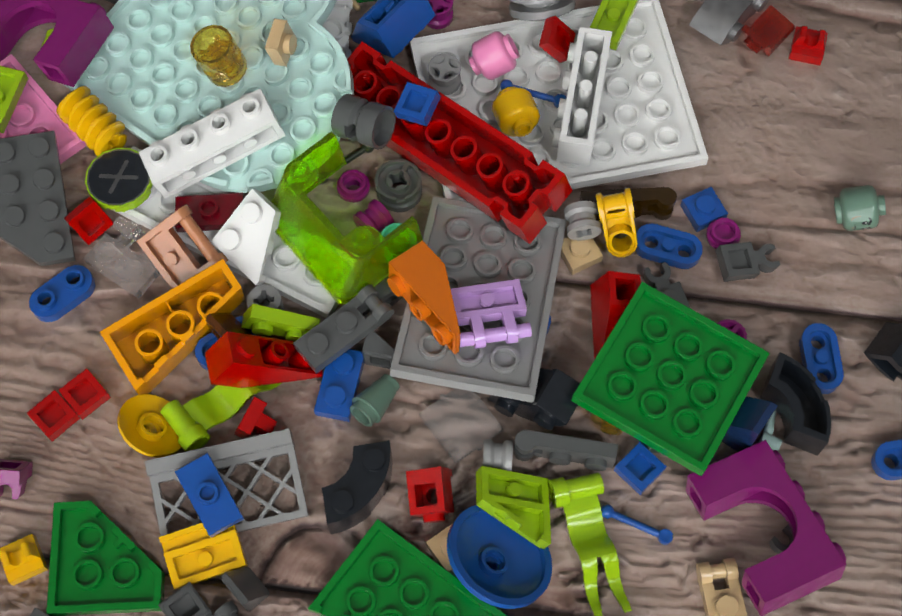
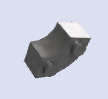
(725, 18)

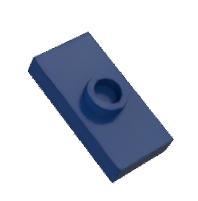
(209, 495)

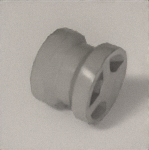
(440, 67)
(582, 220)
(267, 293)
(498, 454)

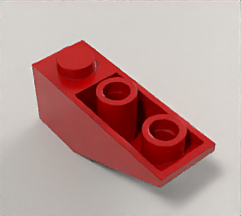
(608, 301)
(255, 361)

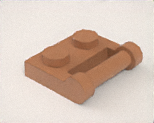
(171, 254)

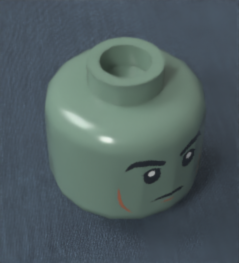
(859, 207)

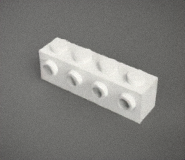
(583, 97)
(211, 143)

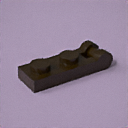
(646, 201)

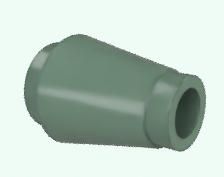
(373, 402)

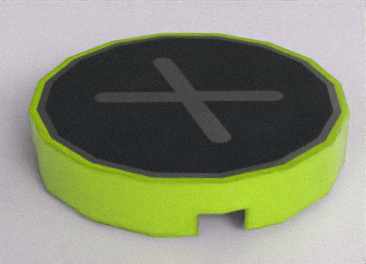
(118, 180)

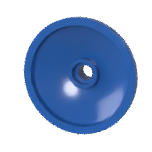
(518, 567)

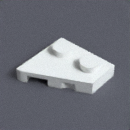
(250, 235)

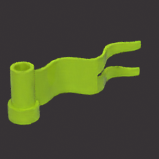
(206, 411)
(588, 534)

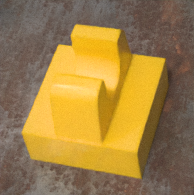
(22, 559)

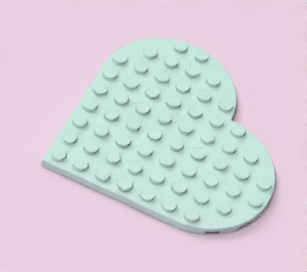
(159, 87)

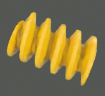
(91, 121)

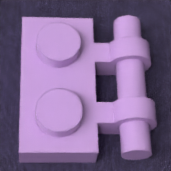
(491, 303)

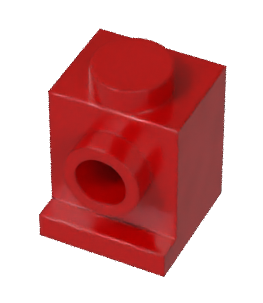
(420, 487)

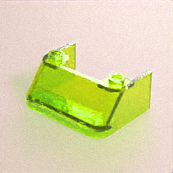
(336, 261)

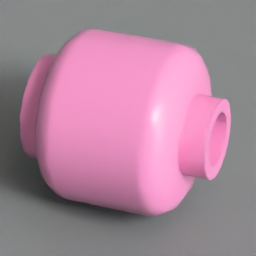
(494, 55)

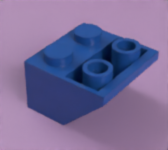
(392, 24)

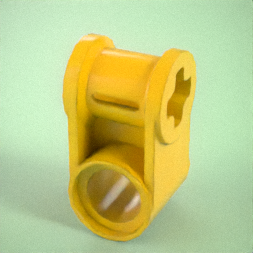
(618, 217)

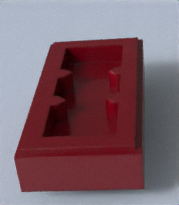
(209, 210)

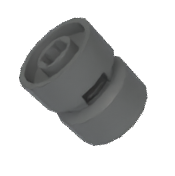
(363, 121)

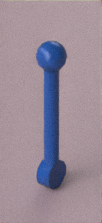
(555, 99)
(664, 536)

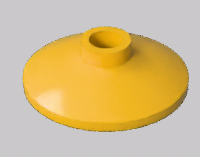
(143, 415)

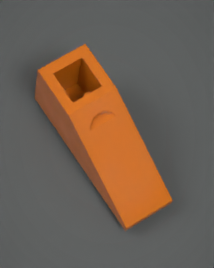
(424, 284)

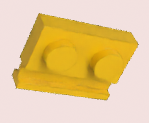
(197, 557)

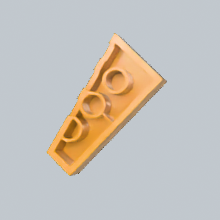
(169, 327)

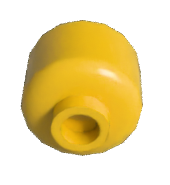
(514, 111)

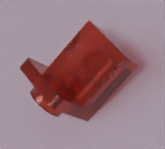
(767, 31)

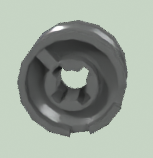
(403, 196)

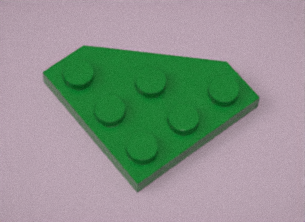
(98, 566)

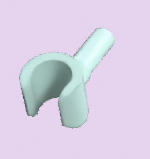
(773, 441)

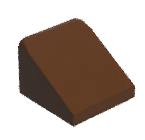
(224, 322)

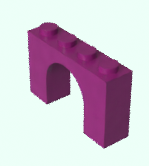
(73, 42)
(761, 478)

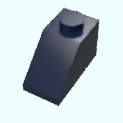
(748, 423)

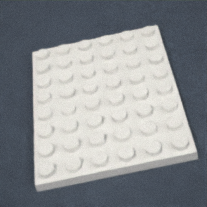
(644, 103)

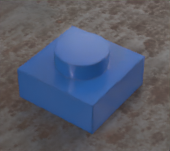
(417, 104)
(703, 208)
(640, 468)

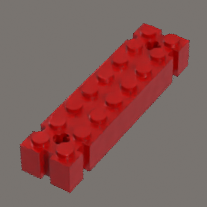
(465, 151)

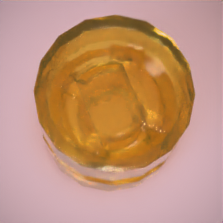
(218, 55)

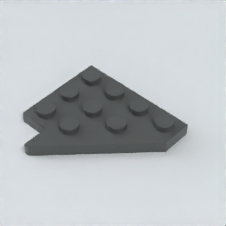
(34, 199)

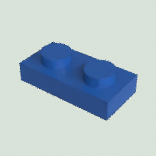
(340, 386)

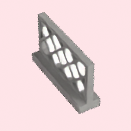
(230, 456)

